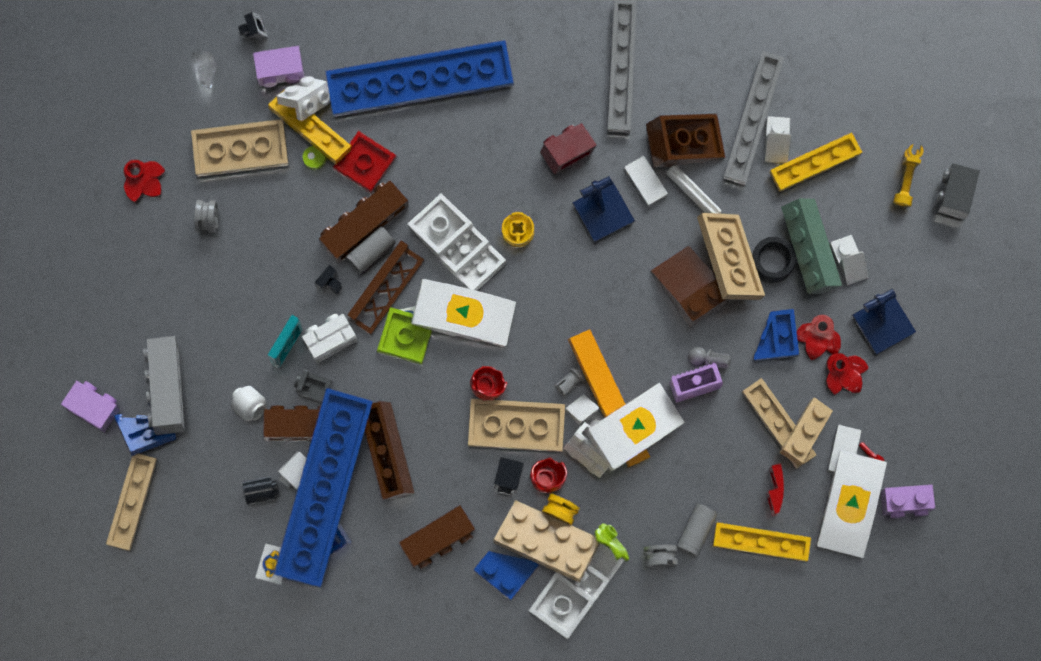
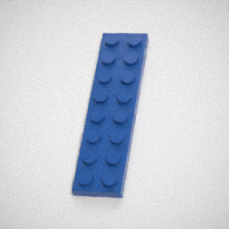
(419, 78)
(323, 487)

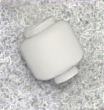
(248, 403)

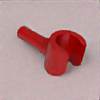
(871, 454)

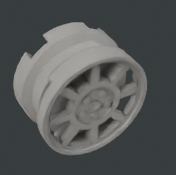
(206, 216)
(660, 556)

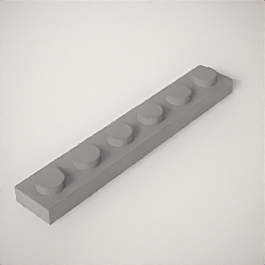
(622, 66)
(753, 118)

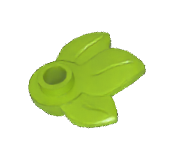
(607, 536)

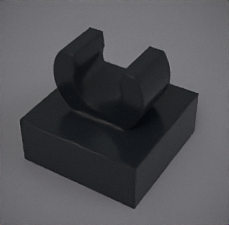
(253, 28)
(328, 280)

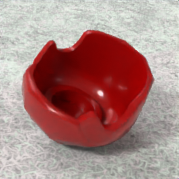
(487, 383)
(548, 475)

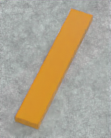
(600, 379)

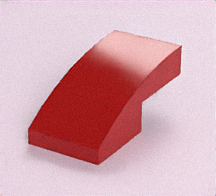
(775, 496)

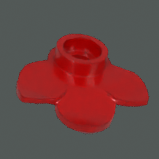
(144, 182)
(819, 341)
(848, 375)

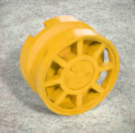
(518, 229)
(561, 509)

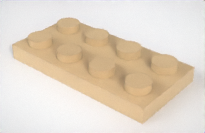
(239, 148)
(730, 256)
(516, 425)
(547, 541)

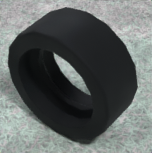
(780, 243)

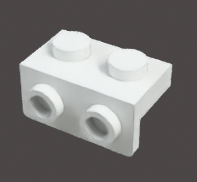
(306, 97)

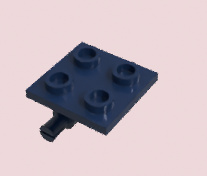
(602, 209)
(883, 322)

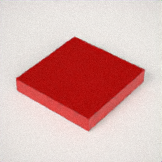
(365, 162)

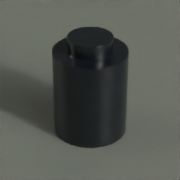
(260, 490)

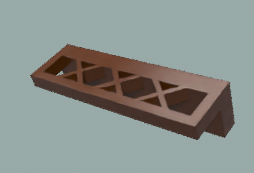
(377, 284)

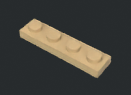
(772, 414)
(131, 502)

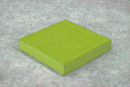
(403, 339)

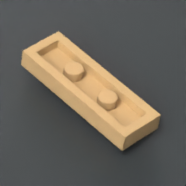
(806, 431)

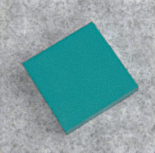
(285, 341)

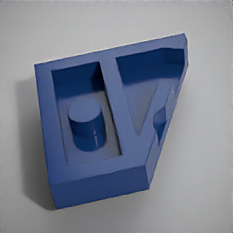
(778, 337)
(139, 435)
(505, 572)

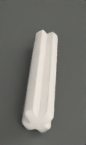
(692, 190)

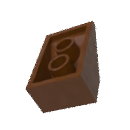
(684, 139)
(689, 285)

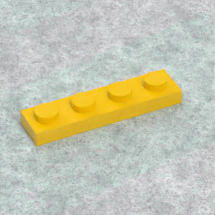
(313, 131)
(815, 162)
(761, 542)

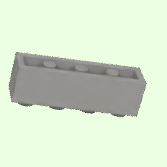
(165, 385)

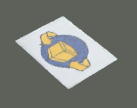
(268, 563)

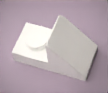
(777, 140)
(849, 260)
(583, 411)

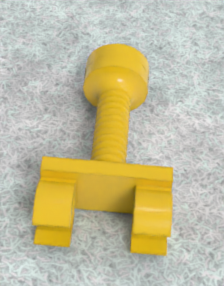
(911, 162)

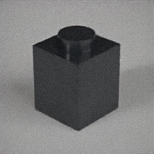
(508, 476)

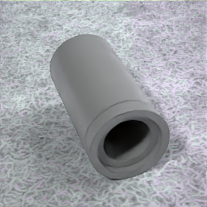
(370, 249)
(697, 530)

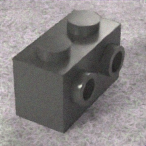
(958, 191)

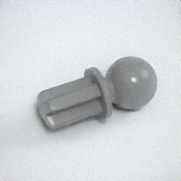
(698, 356)

